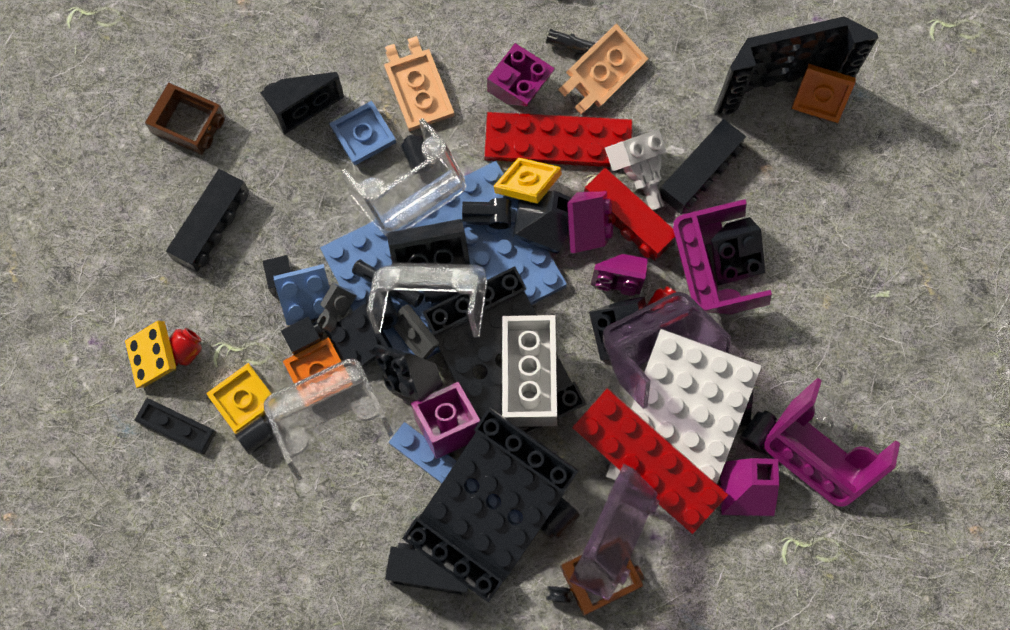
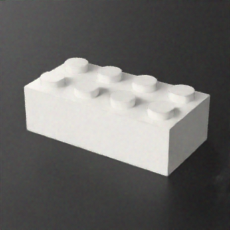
(529, 370)

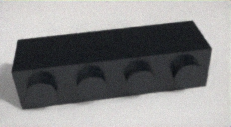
(702, 166)
(208, 220)

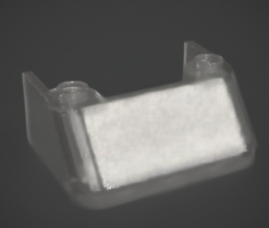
(415, 192)
(428, 277)
(317, 401)

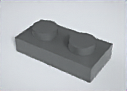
(415, 333)

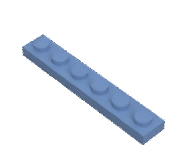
(416, 449)

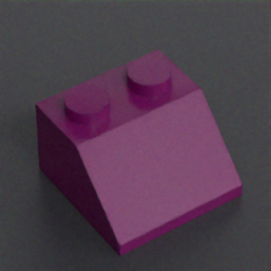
(589, 221)

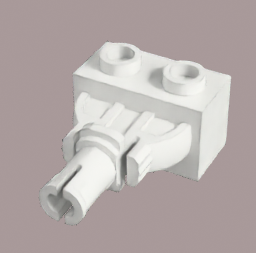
(641, 163)

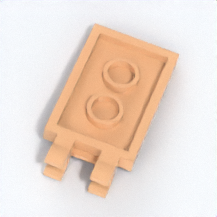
(604, 68)
(417, 85)

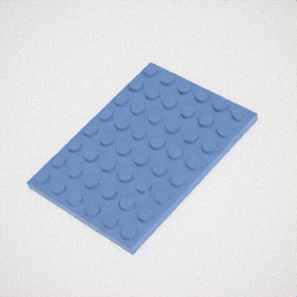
(487, 247)

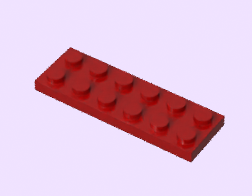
(553, 138)
(630, 440)

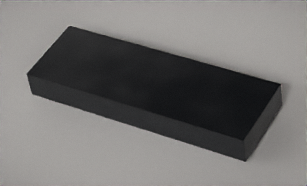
(175, 426)

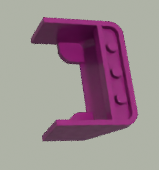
(692, 235)
(818, 460)

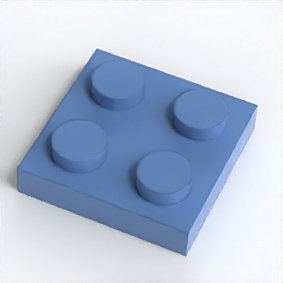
(362, 133)
(302, 293)

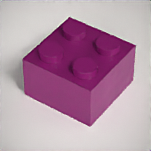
(446, 419)

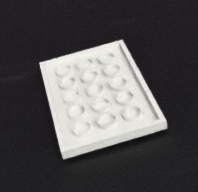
(696, 399)

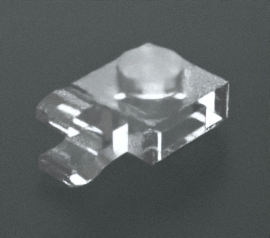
(828, 412)

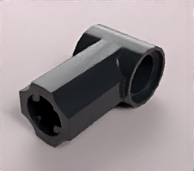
(493, 213)

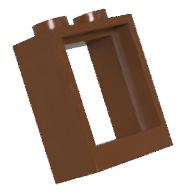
(165, 108)
(581, 596)

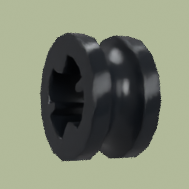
(558, 594)

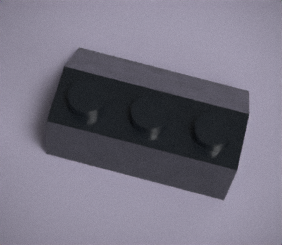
(430, 244)

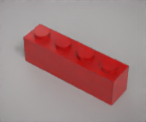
(633, 216)

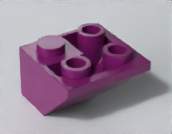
(518, 77)
(620, 273)
(750, 487)

